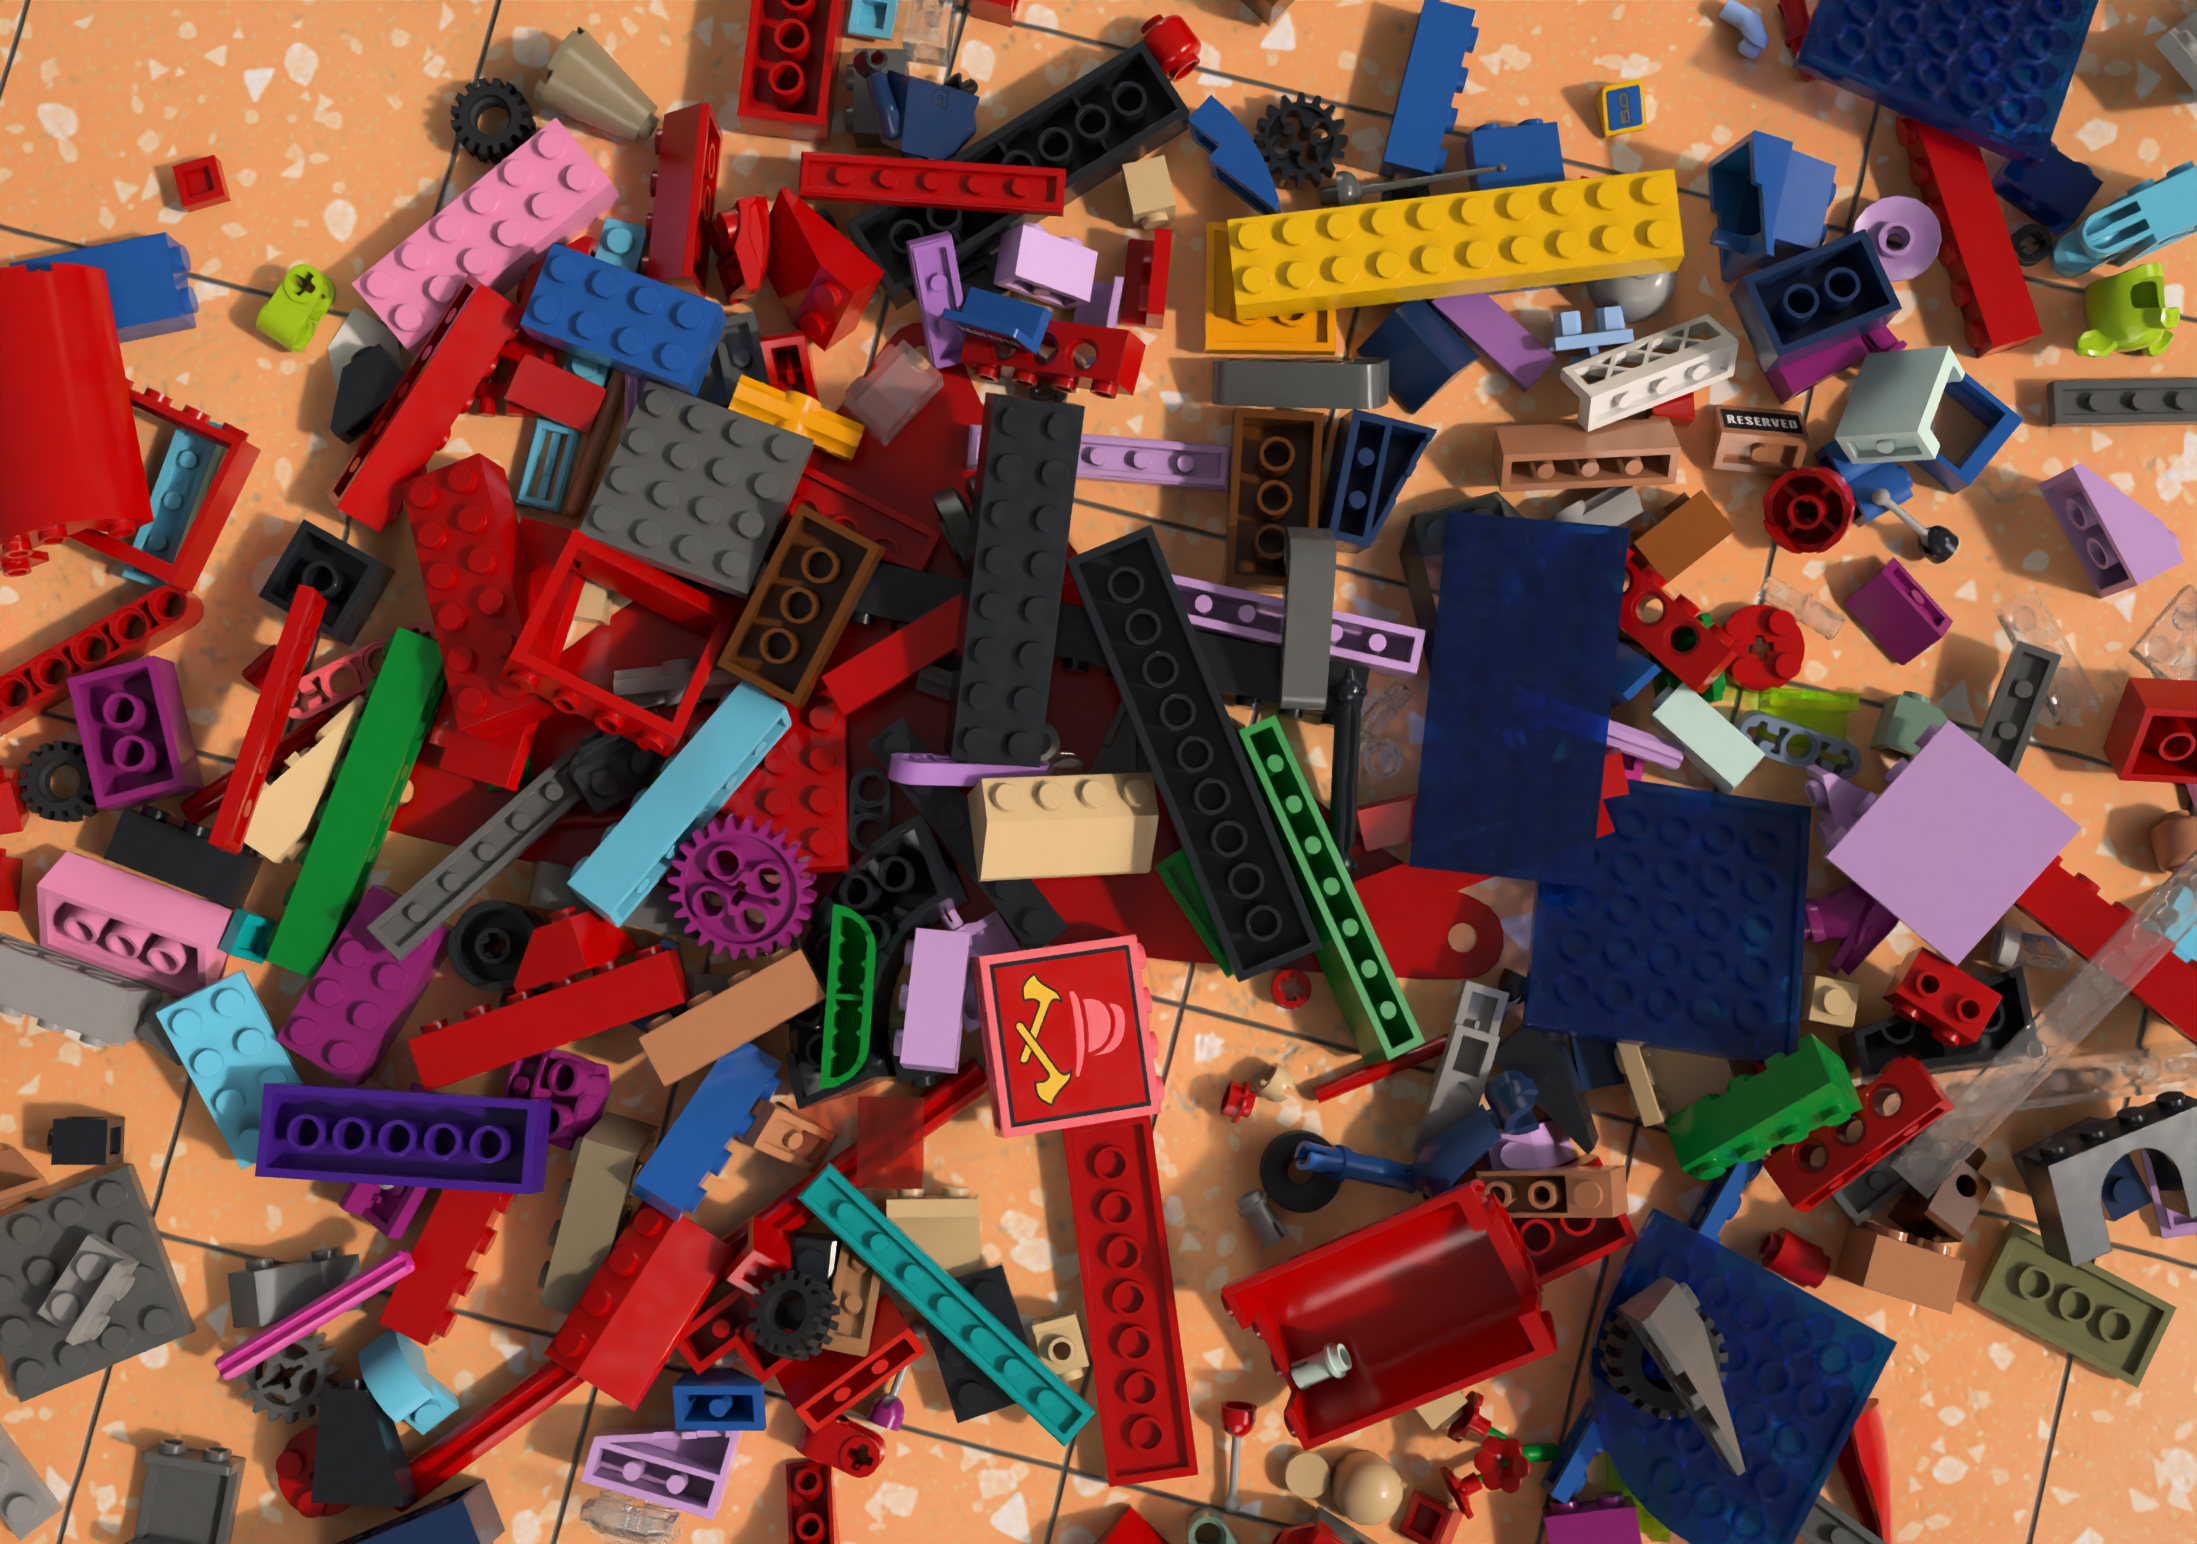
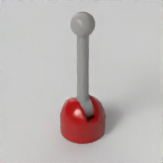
(1238, 1421)

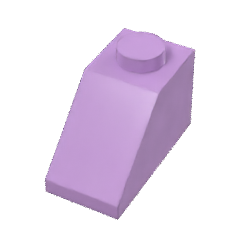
(1537, 1149)

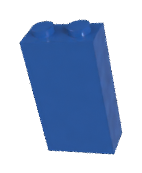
(1530, 158)
(143, 280)

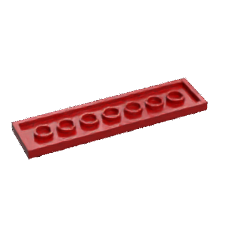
(1130, 1301)

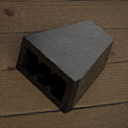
(359, 1451)

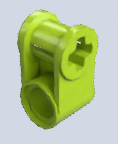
(294, 313)

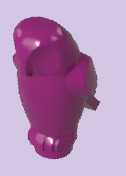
(1851, 918)

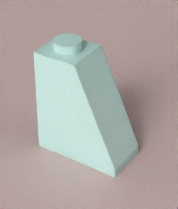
(1708, 737)

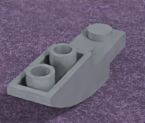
(1465, 1060)

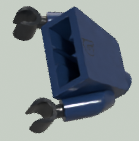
(919, 114)

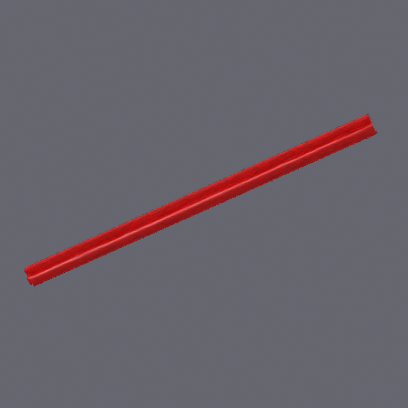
(554, 1382)

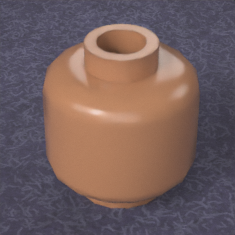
(2174, 839)

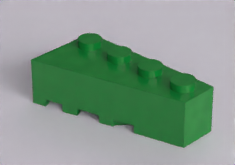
(1763, 1110)

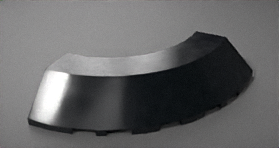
(896, 888)

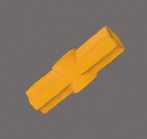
(799, 415)

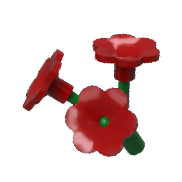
(1501, 1461)

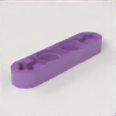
(941, 771)

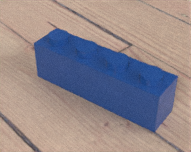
(1428, 90)
(705, 1131)

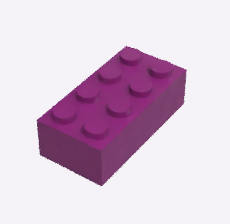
(361, 995)

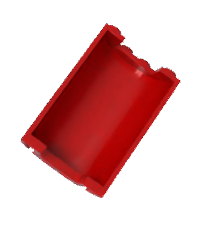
(63, 416)
(1415, 1300)

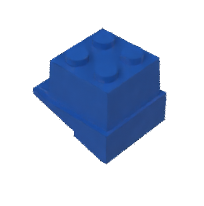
(1767, 203)

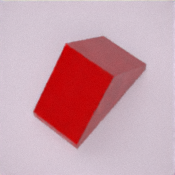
(790, 363)

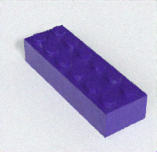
(403, 1138)

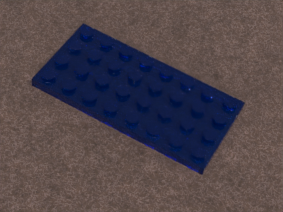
(1519, 698)

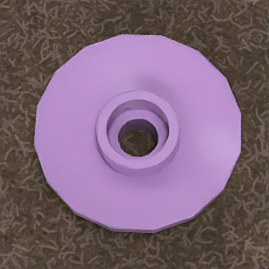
(1911, 223)

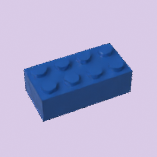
(623, 320)

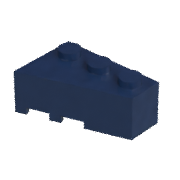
(1366, 475)

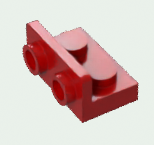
(1146, 280)

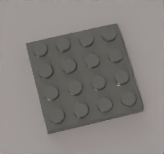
(697, 489)
(34, 1254)

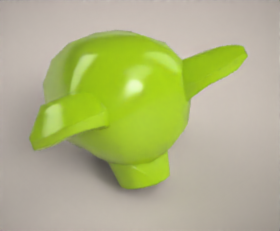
(2127, 314)

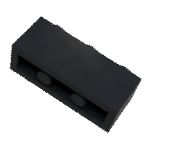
(182, 856)

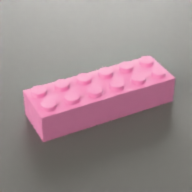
(490, 231)

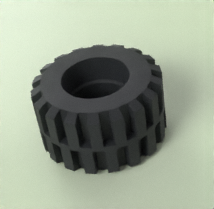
(1625, 1371)

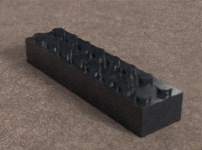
(1085, 128)
(1013, 579)

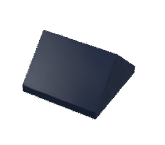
(1421, 352)

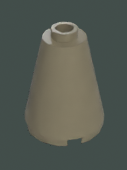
(595, 90)

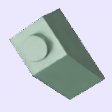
(1902, 722)

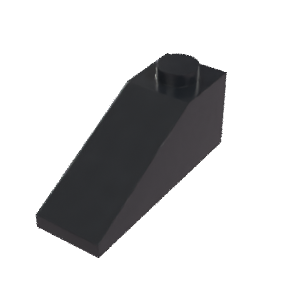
(1549, 1064)

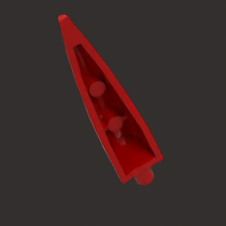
(1867, 1471)

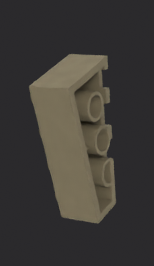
(593, 1206)

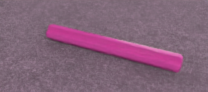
(315, 1314)

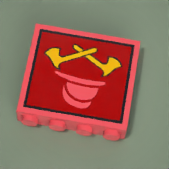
(1067, 1035)

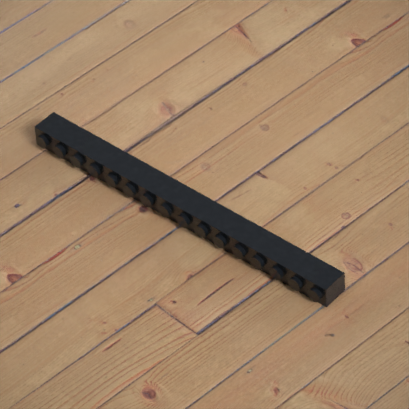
(1238, 667)

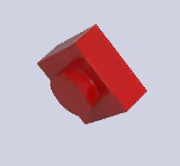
(201, 183)

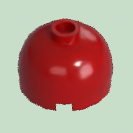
(1808, 509)

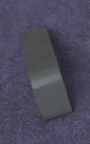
(1301, 383)
(1307, 617)
(653, 913)

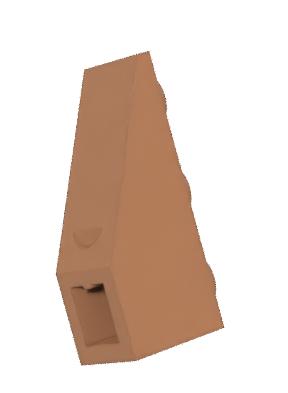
(1559, 1191)

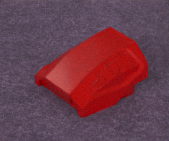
(743, 246)

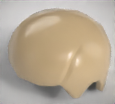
(1366, 1488)

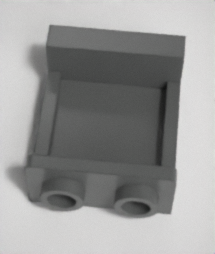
(188, 1494)

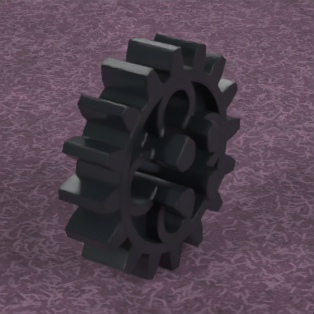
(1322, 150)

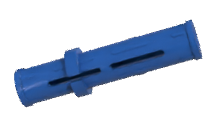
(1343, 1164)

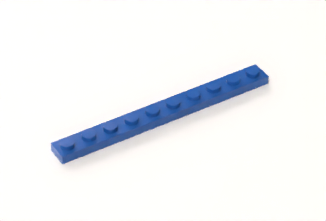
(1717, 1204)

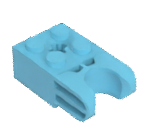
(2132, 225)

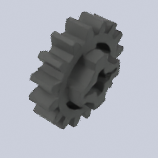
(297, 1390)

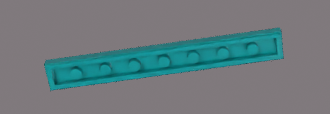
(947, 1304)

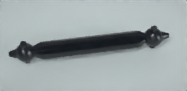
(1345, 766)

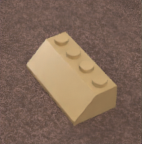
(1063, 825)

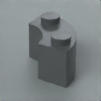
(274, 1291)

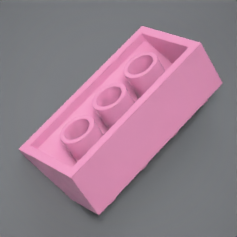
(131, 925)

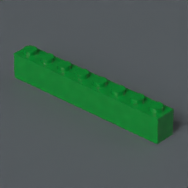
(361, 803)
(1350, 950)

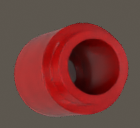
(1794, 1258)

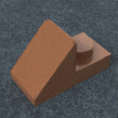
(790, 1136)

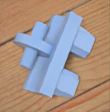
(1568, 333)

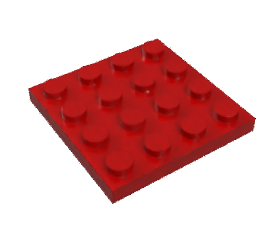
(795, 785)

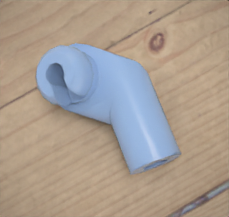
(1750, 26)

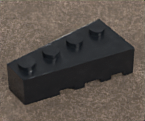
(1893, 1037)

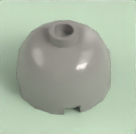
(1636, 295)

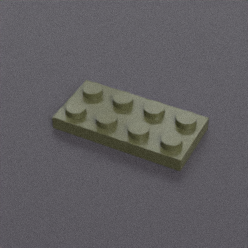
(2074, 1307)

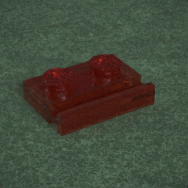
(890, 1142)

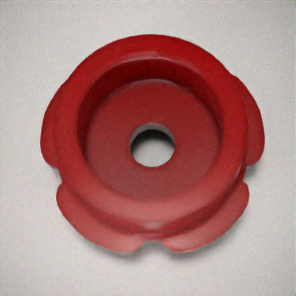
(1237, 1100)

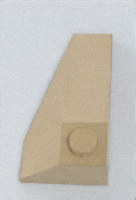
(289, 806)

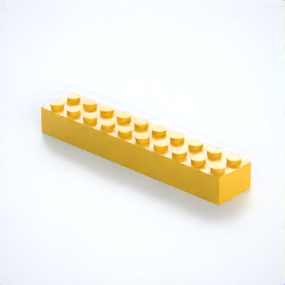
(1456, 244)

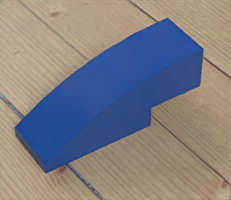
(1234, 156)

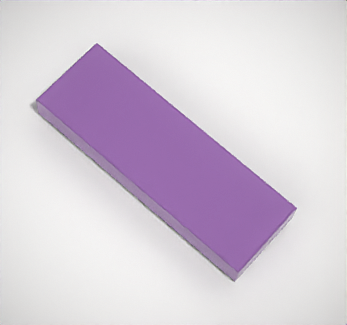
(936, 288)
(1496, 336)

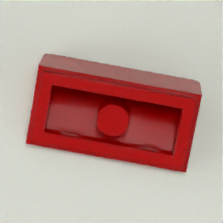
(555, 393)

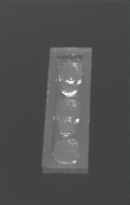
(2033, 623)

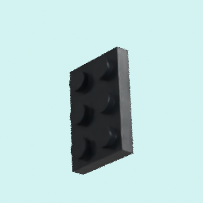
(968, 1387)

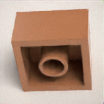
(1908, 1270)

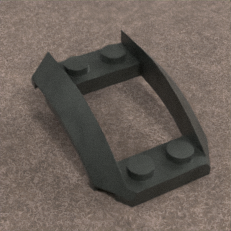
(1426, 538)

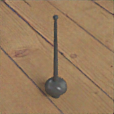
(1349, 191)

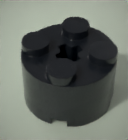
(476, 933)

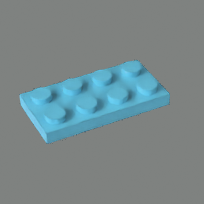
(229, 1056)

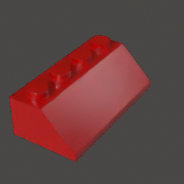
(683, 199)
(639, 1304)

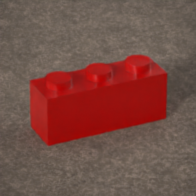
(837, 1380)

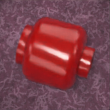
(1172, 45)

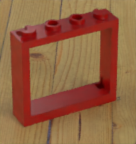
(215, 507)
(647, 588)

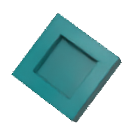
(247, 936)

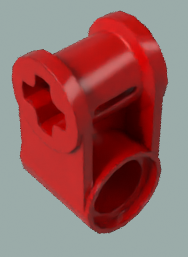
(837, 1446)

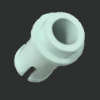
(1323, 1365)

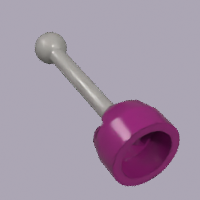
(887, 1408)

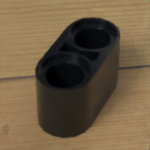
(866, 811)

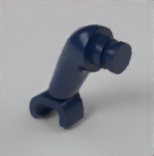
(1456, 1149)

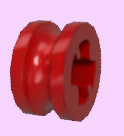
(1302, 982)

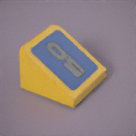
(1622, 108)

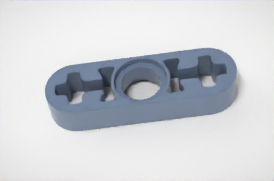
(1831, 743)

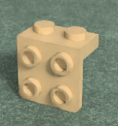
(1669, 1079)
(941, 1225)

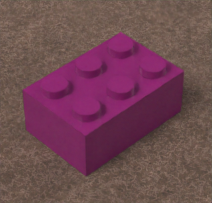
(135, 733)

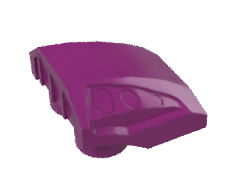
(572, 1082)

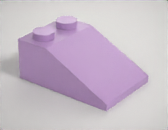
(2109, 531)

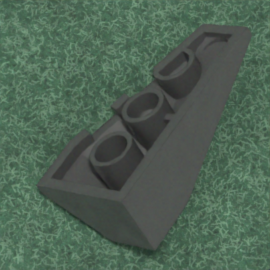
(1680, 1347)

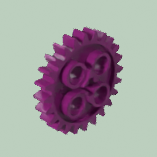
(755, 850)

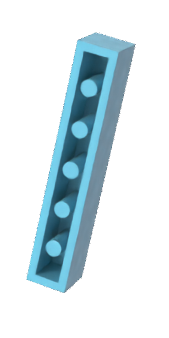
(681, 799)

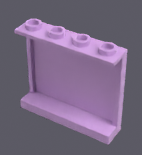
(1950, 841)

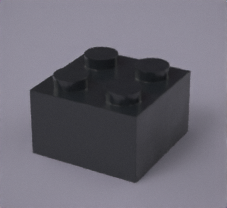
(338, 571)

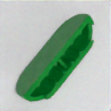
(848, 997)

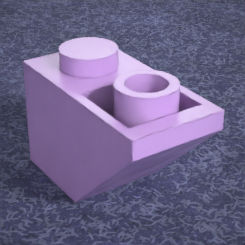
(1833, 800)

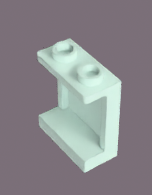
(1895, 405)

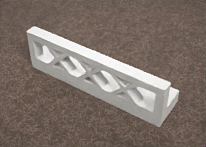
(1660, 375)

